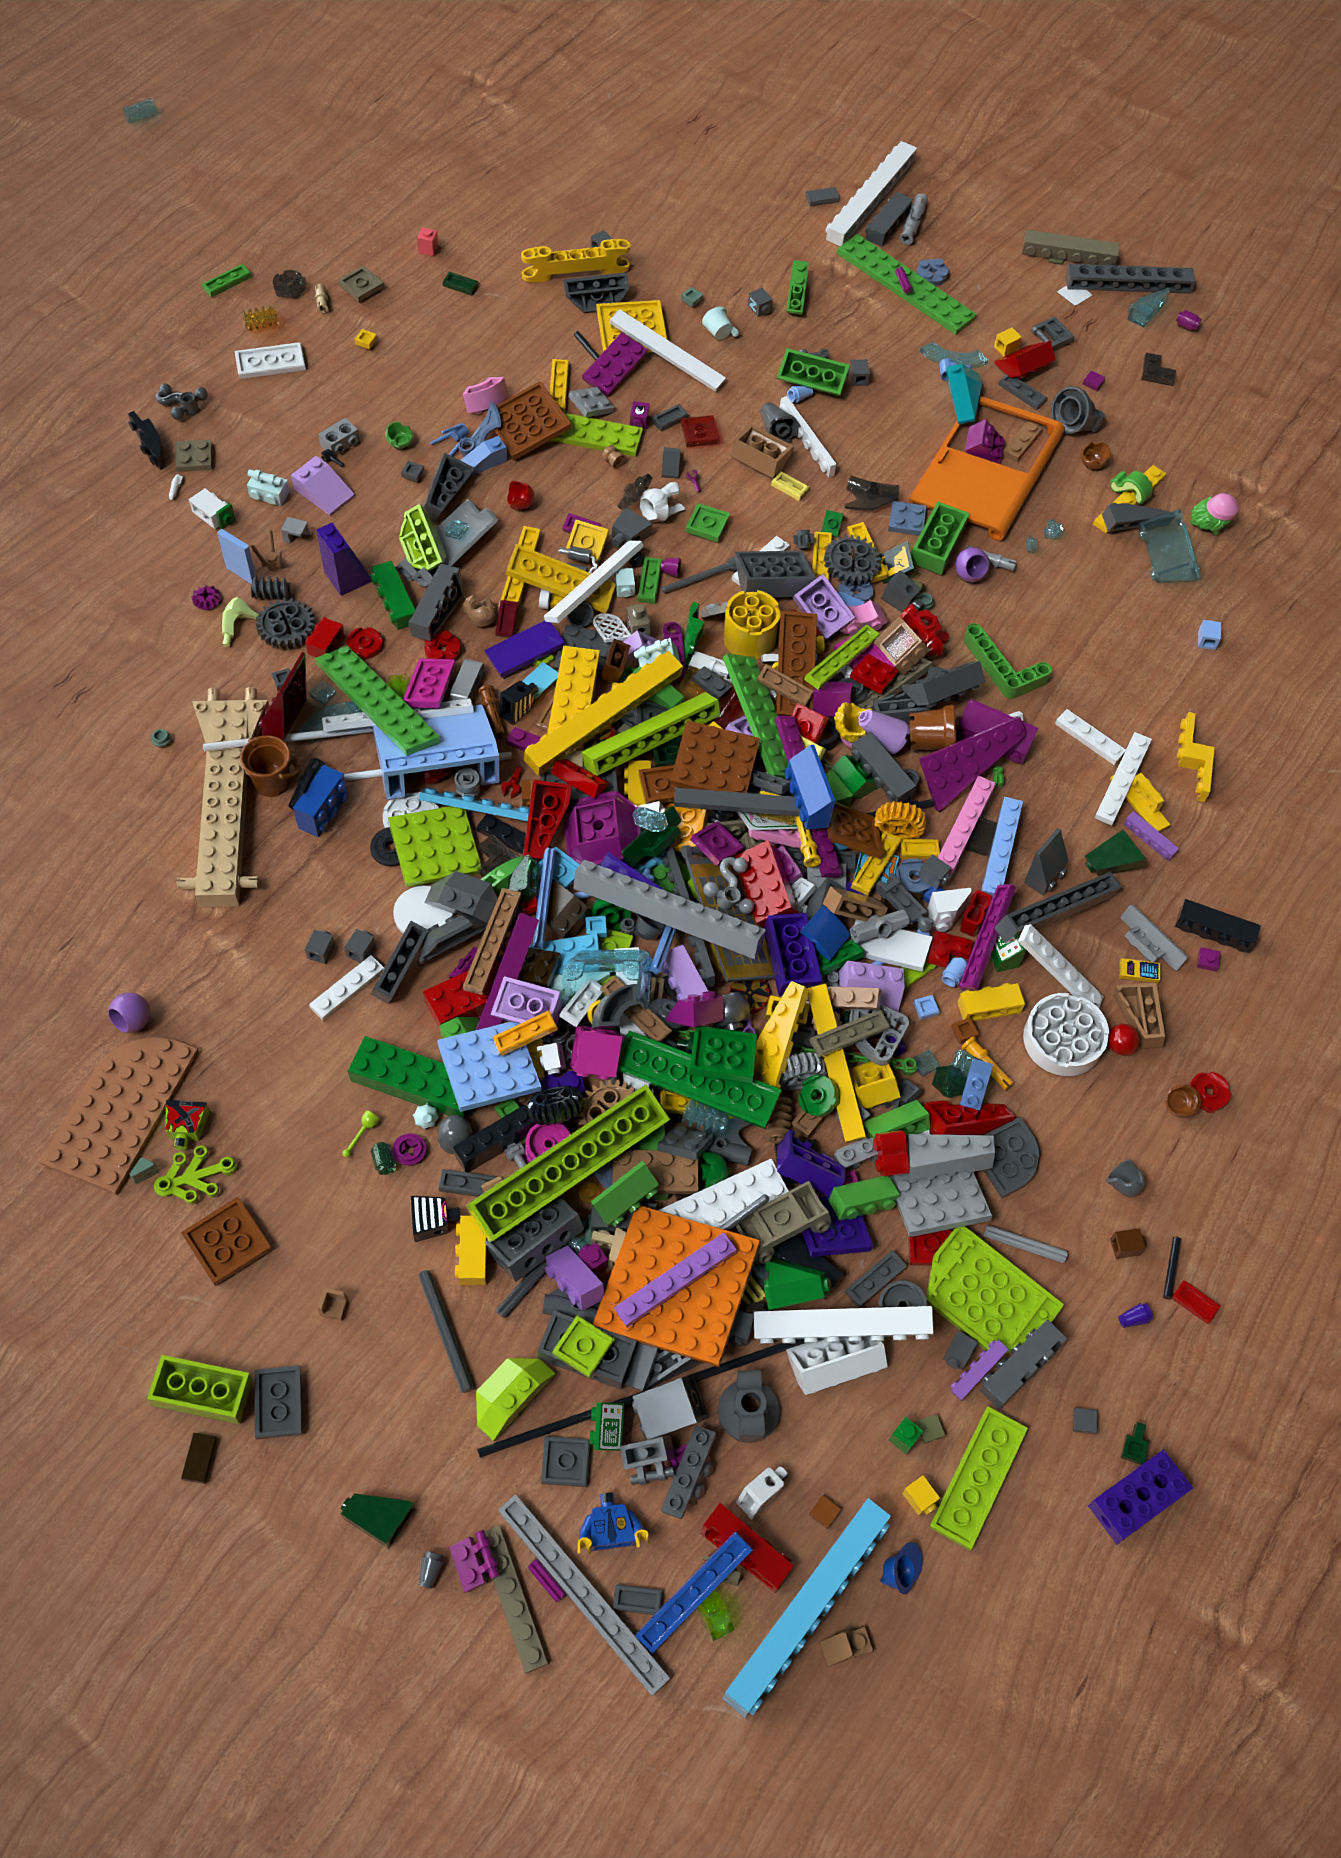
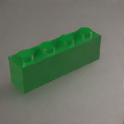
(393, 594)

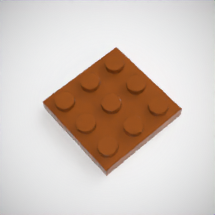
(854, 830)
(226, 1241)

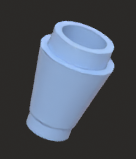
(799, 393)

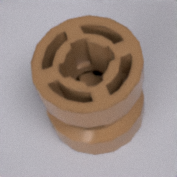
(612, 455)

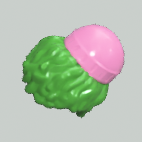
(1214, 512)

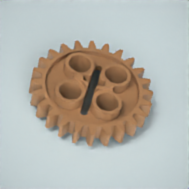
(601, 1094)

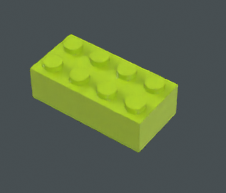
(200, 1389)

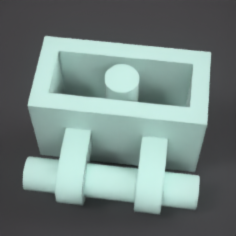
(267, 487)
(649, 653)

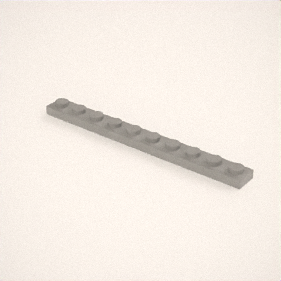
(584, 1595)

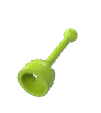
(369, 1120)

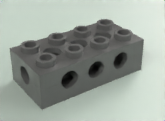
(535, 1238)
(607, 1372)

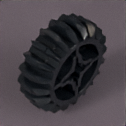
(555, 1105)

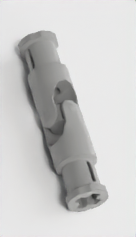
(913, 219)

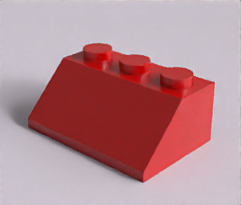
(1027, 360)

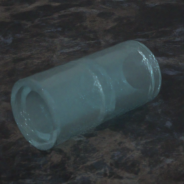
(139, 110)

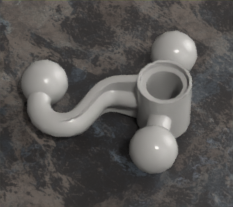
(711, 889)

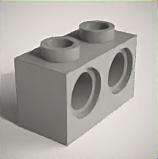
(339, 437)

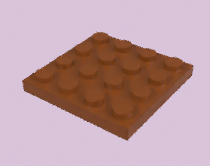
(530, 420)
(714, 759)

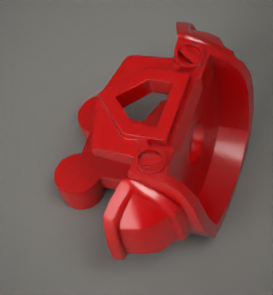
(929, 634)

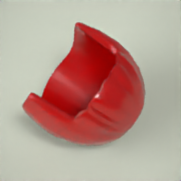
(520, 495)
(1123, 1039)

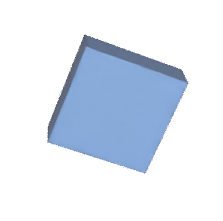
(926, 1007)

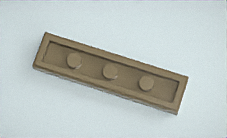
(849, 1033)

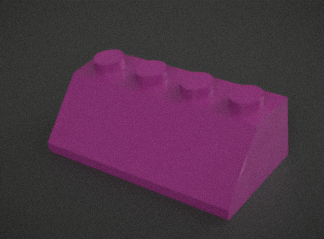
(980, 717)

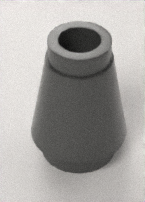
(429, 1569)

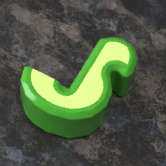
(1134, 481)

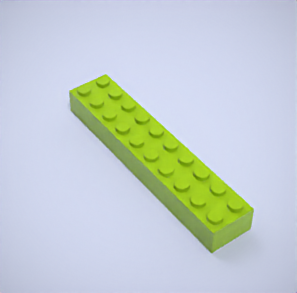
(567, 1163)

